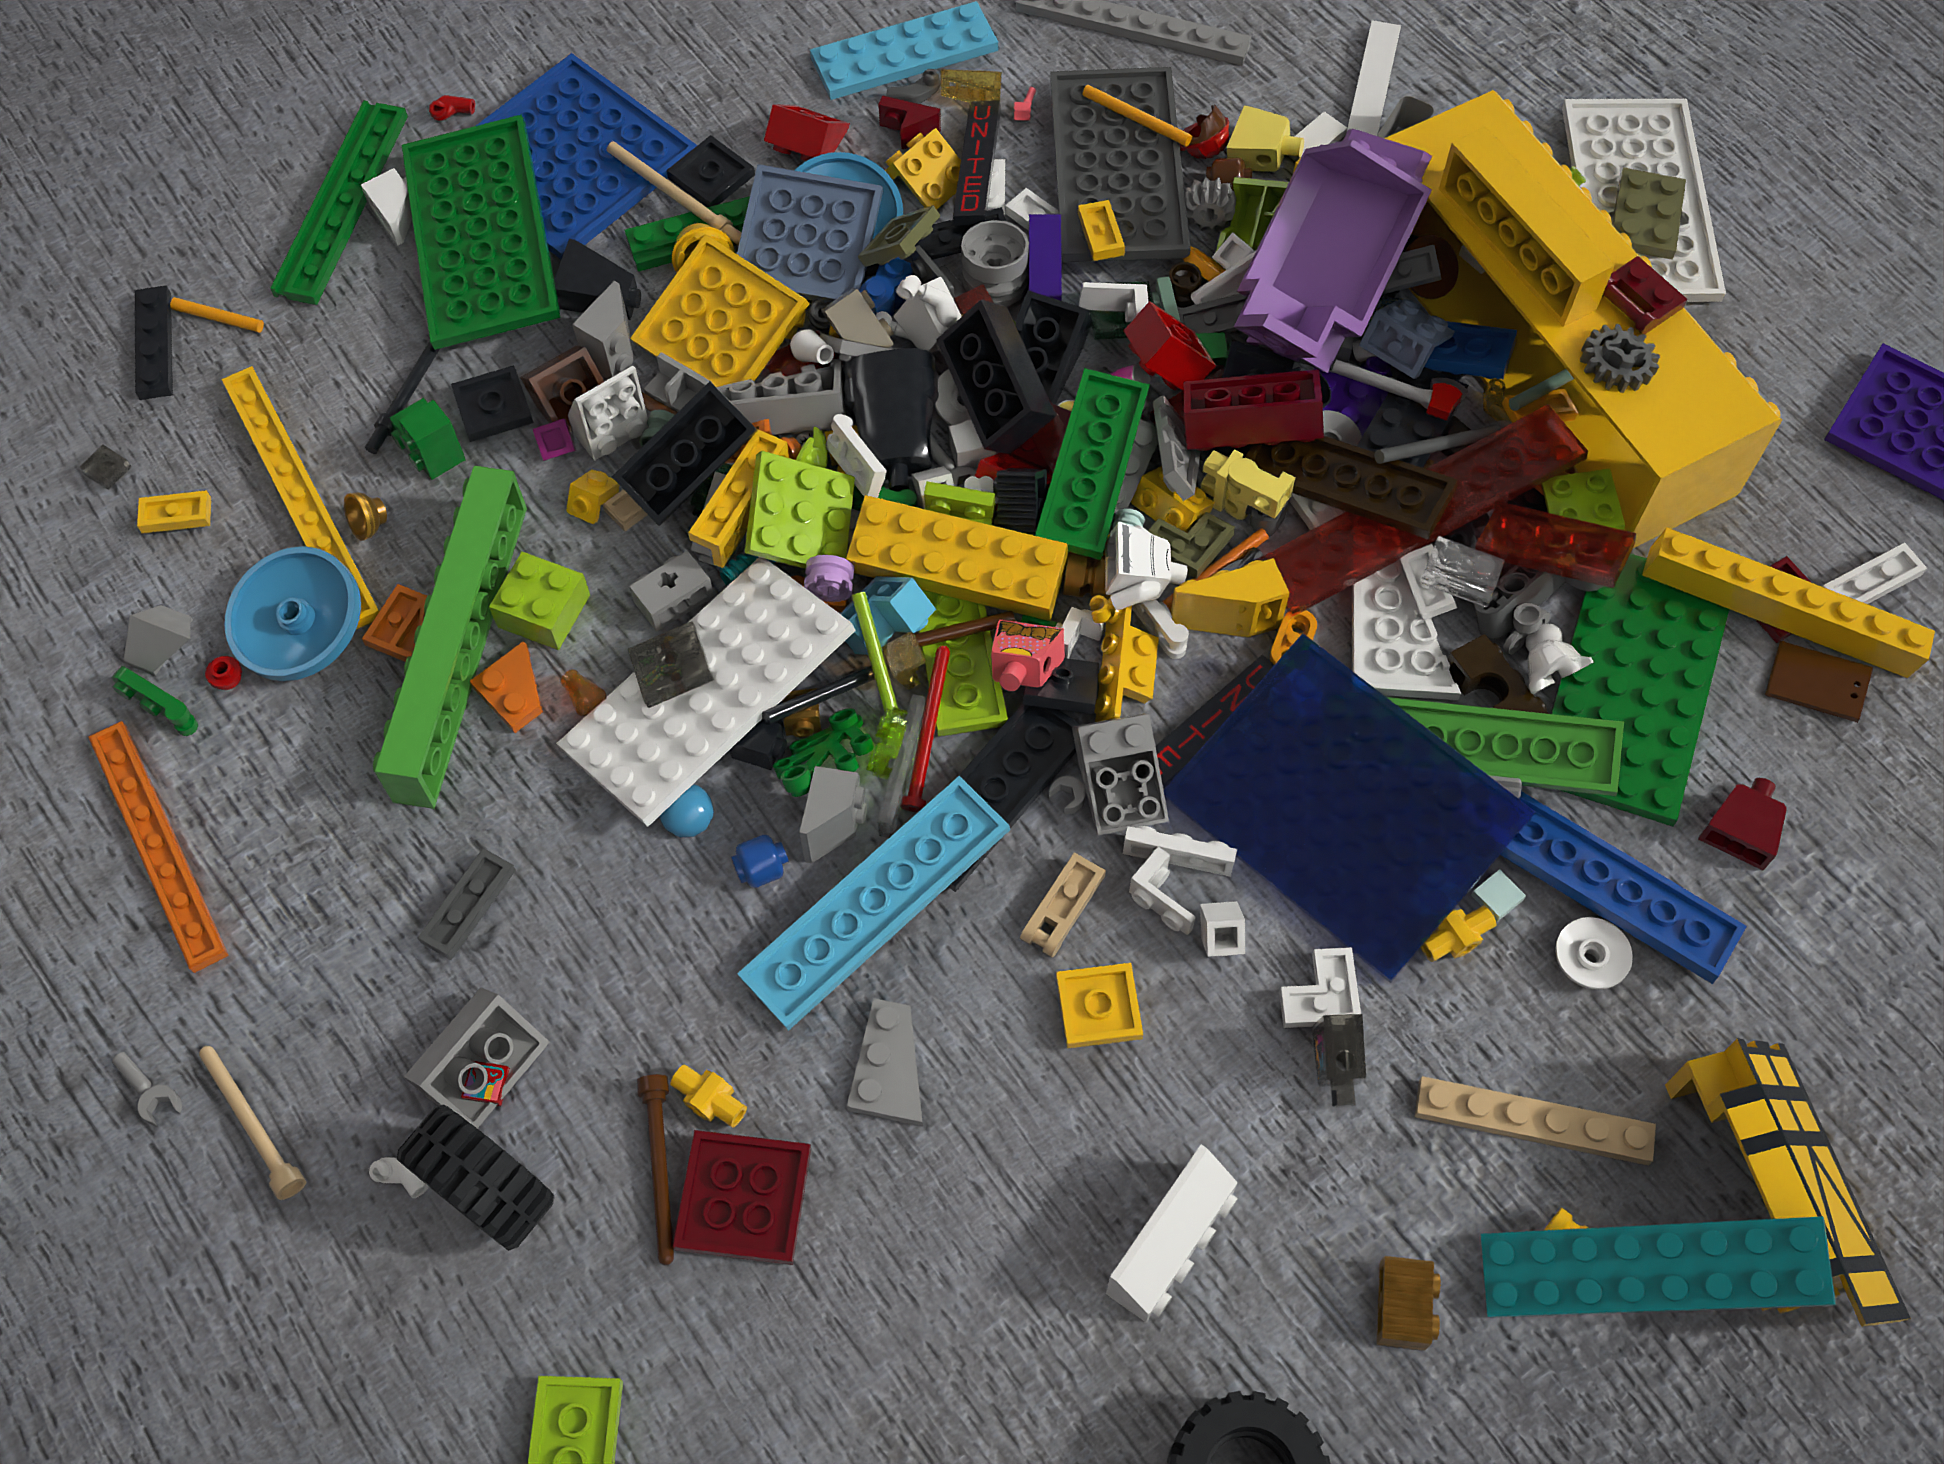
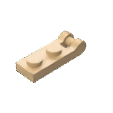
(1063, 903)

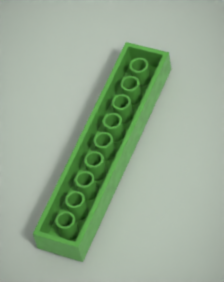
(450, 639)

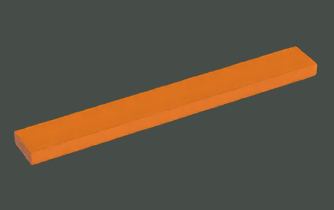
(158, 847)

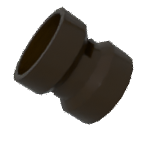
(1184, 280)

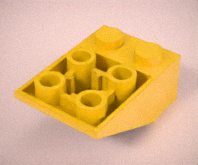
(1233, 601)

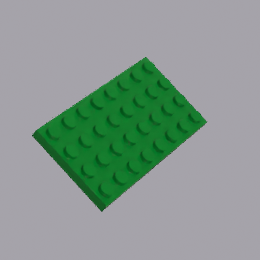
(479, 232)
(1653, 673)

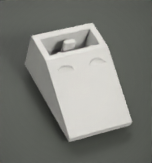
(609, 414)

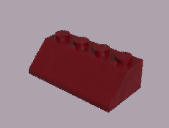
(1253, 410)

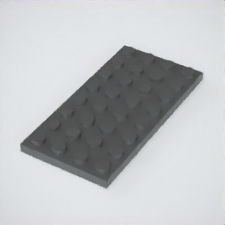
(1119, 161)

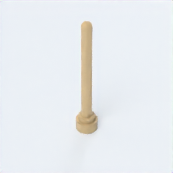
(285, 1179)

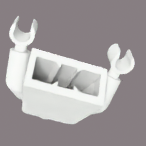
(925, 313)

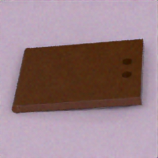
(1819, 681)

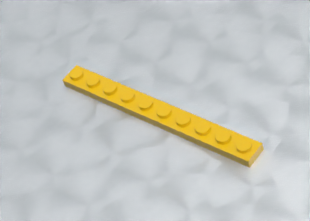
(291, 477)

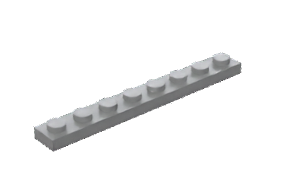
(1143, 27)

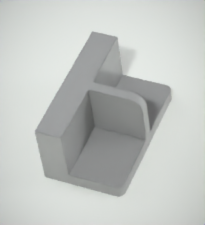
(674, 383)

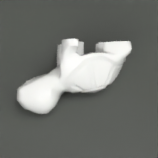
(1549, 655)

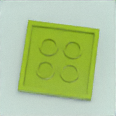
(798, 511)

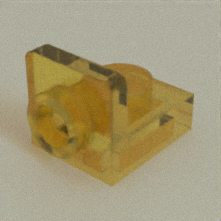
(904, 659)

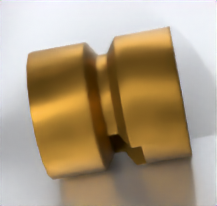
(1085, 576)

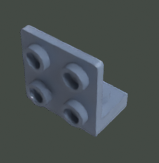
(1405, 336)

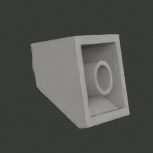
(606, 332)
(831, 811)

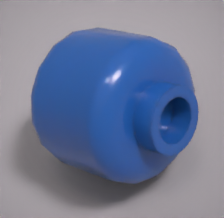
(759, 861)

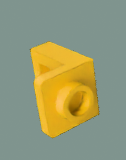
(589, 493)

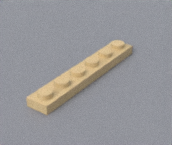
(1535, 1120)

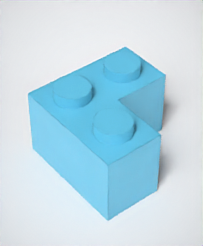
(895, 606)

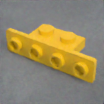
(1126, 665)

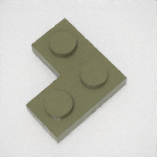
(1197, 546)

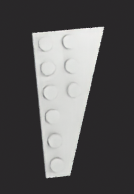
(1393, 643)

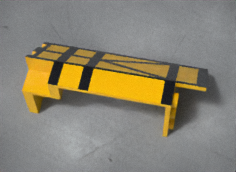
(1793, 1163)

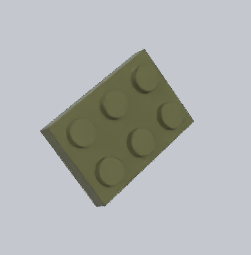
(1649, 211)

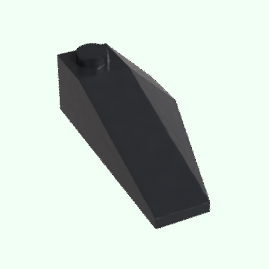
(1053, 338)

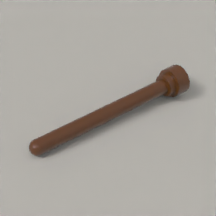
(653, 1091)

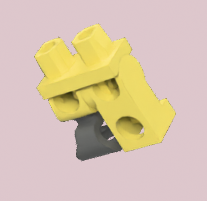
(1247, 490)

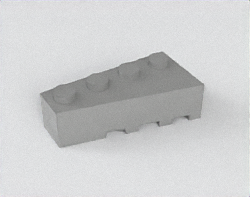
(792, 401)

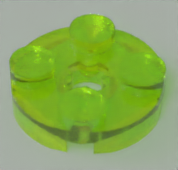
(891, 731)

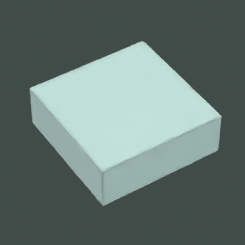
(1498, 895)

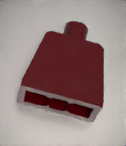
(1748, 824)

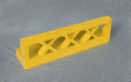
(727, 512)

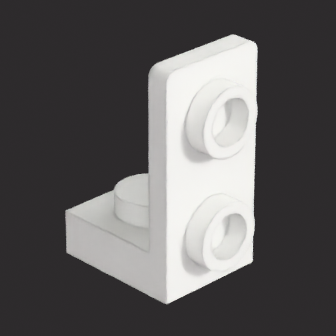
(1114, 297)
(1146, 894)

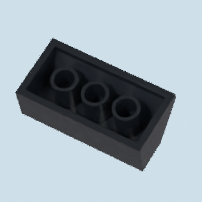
(684, 453)

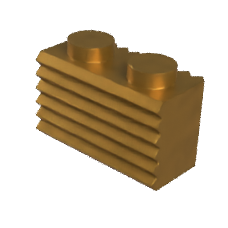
(1407, 1303)

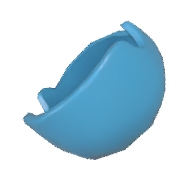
(689, 813)

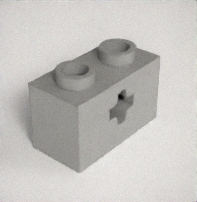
(671, 590)

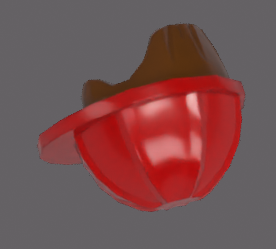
(1209, 134)

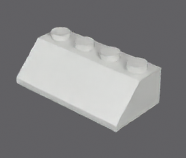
(1172, 1236)

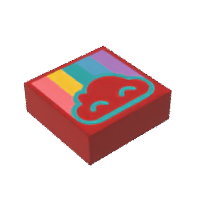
(493, 1090)

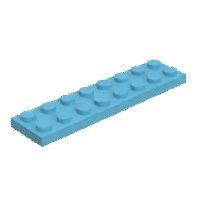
(873, 902)

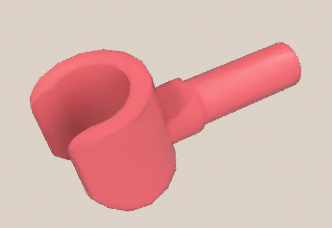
(1022, 110)

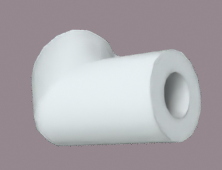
(392, 1171)

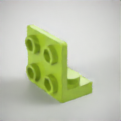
(1585, 497)
(960, 502)

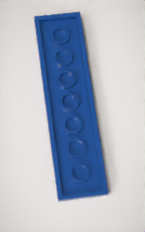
(1625, 892)

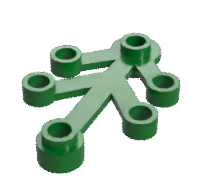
(817, 748)

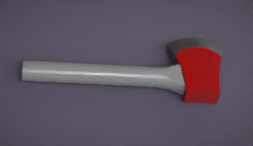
(1439, 400)

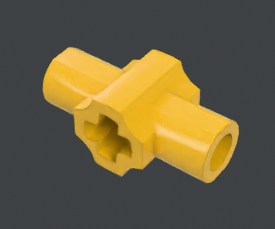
(1459, 933)
(708, 1095)

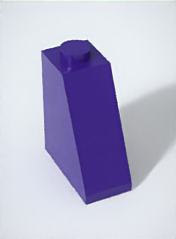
(1045, 255)

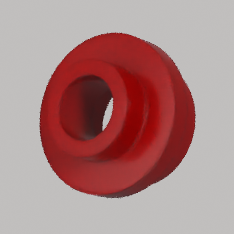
(227, 679)

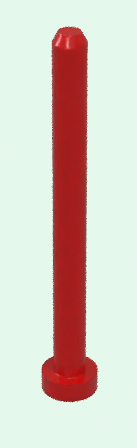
(914, 800)

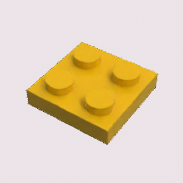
(1099, 1005)

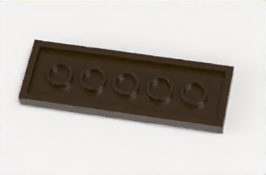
(1354, 482)

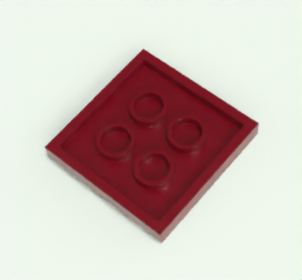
(742, 1197)

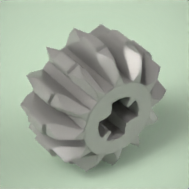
(1210, 203)

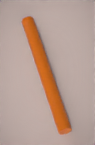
(1235, 554)

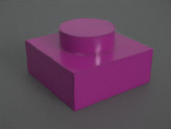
(554, 439)

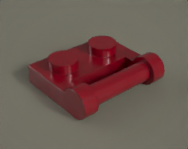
(1647, 290)

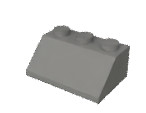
(481, 1032)

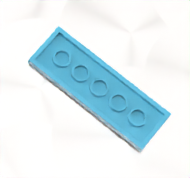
(903, 50)

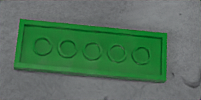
(1092, 462)

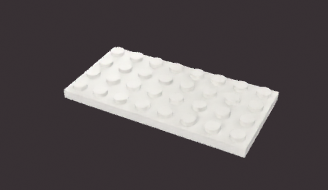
(1658, 140)
(759, 644)

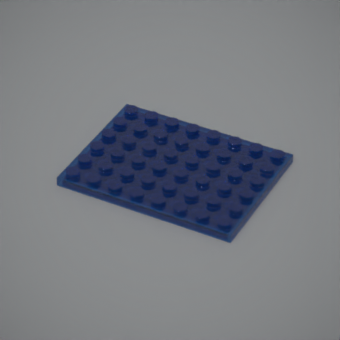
(1348, 806)

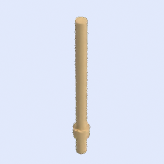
(716, 221)

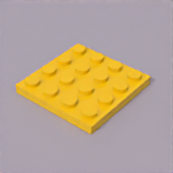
(720, 316)

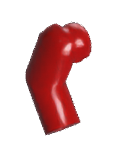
(449, 105)

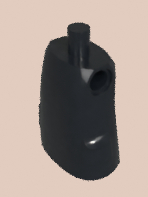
(893, 408)

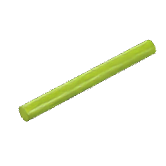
(874, 650)

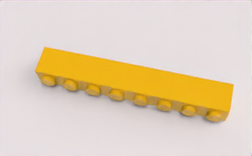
(1789, 603)

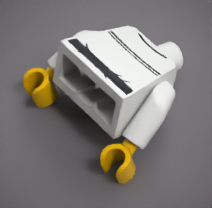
(1135, 570)

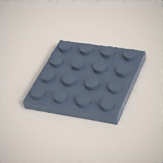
(809, 230)

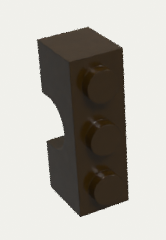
(1483, 666)

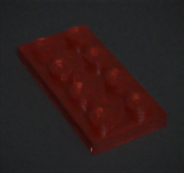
(1557, 544)

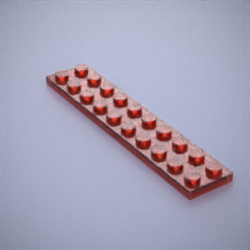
(1487, 477)

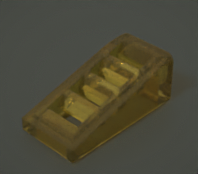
(978, 85)

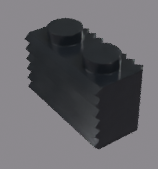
(1020, 498)

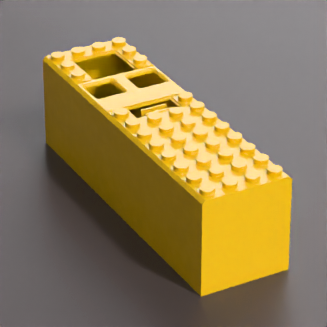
(1669, 444)

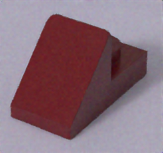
(908, 118)

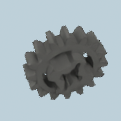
(1617, 356)

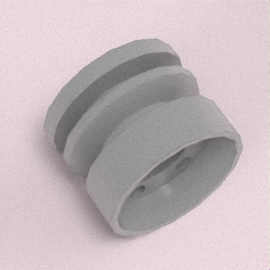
(998, 257)

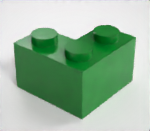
(428, 438)

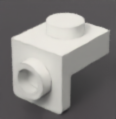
(1079, 623)

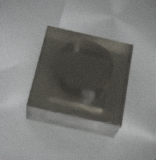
(105, 467)

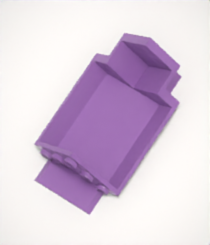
(1332, 246)

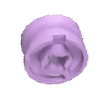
(829, 577)

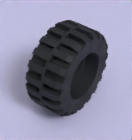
(476, 1176)
(1250, 1418)

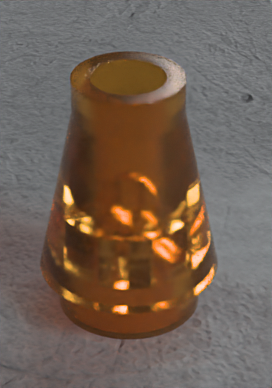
(582, 692)

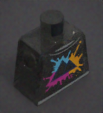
(1340, 1040)

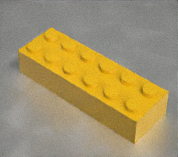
(1525, 226)
(959, 557)

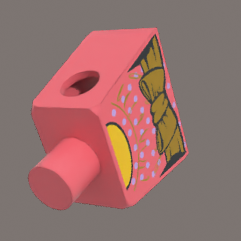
(1025, 653)

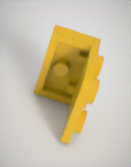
(927, 168)

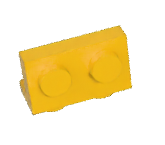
(1159, 502)

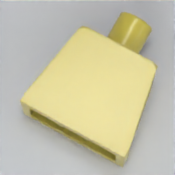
(1263, 140)

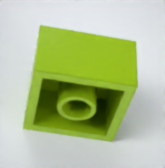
(540, 600)

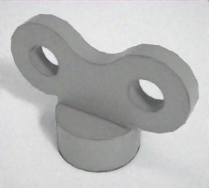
(1527, 619)

